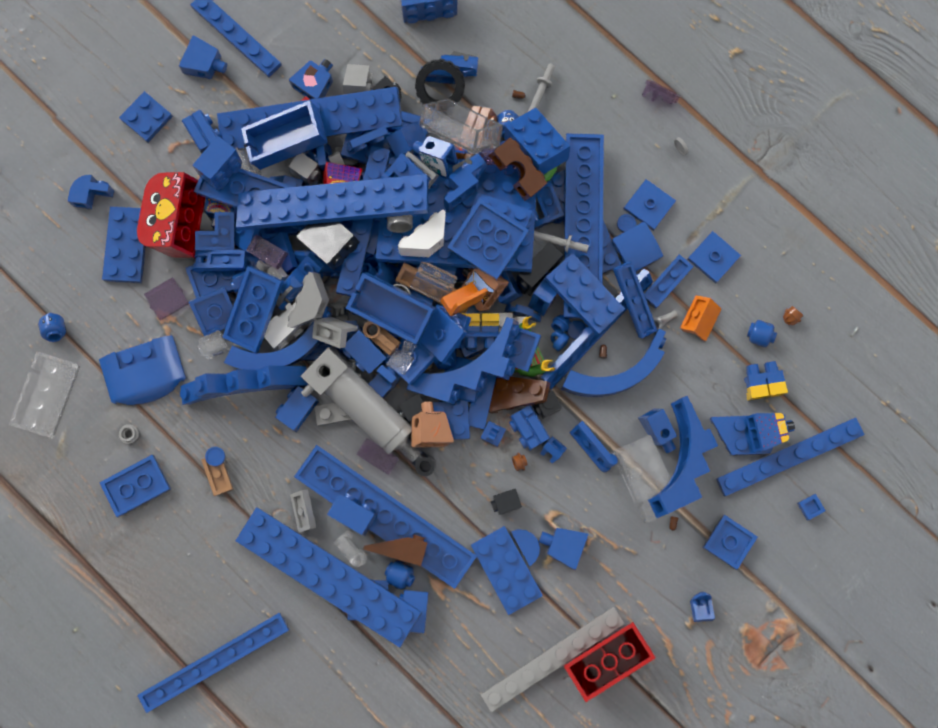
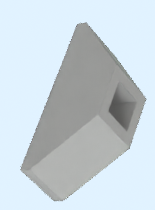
(309, 302)

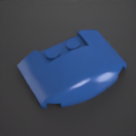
(143, 371)

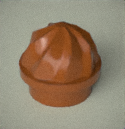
(792, 316)

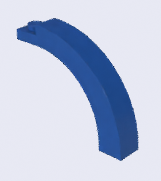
(288, 356)
(606, 386)

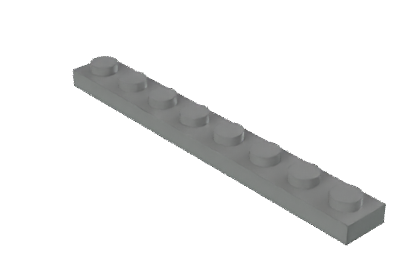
(552, 659)

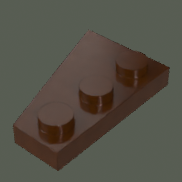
(517, 393)

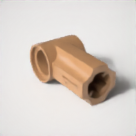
(382, 338)

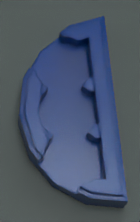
(523, 311)
(528, 545)

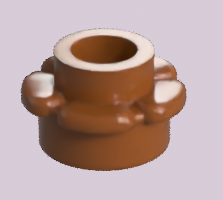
(519, 462)

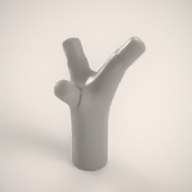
(662, 320)

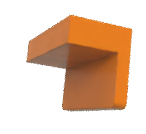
(462, 298)
(701, 317)

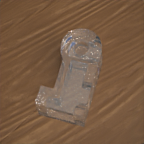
(355, 555)

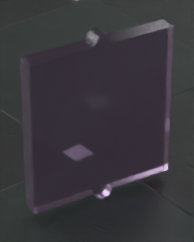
(166, 298)

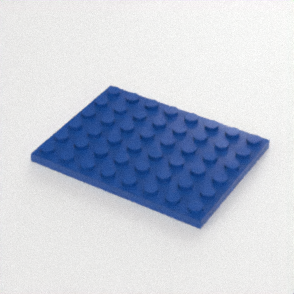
(493, 184)

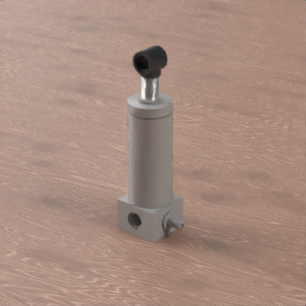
(363, 406)

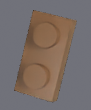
(218, 478)

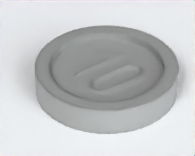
(681, 146)

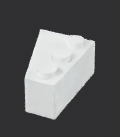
(279, 334)

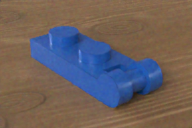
(220, 260)
(593, 447)

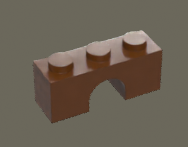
(530, 178)

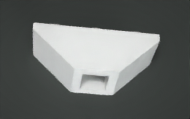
(426, 237)

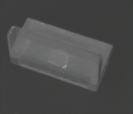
(433, 281)

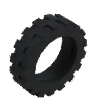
(444, 65)

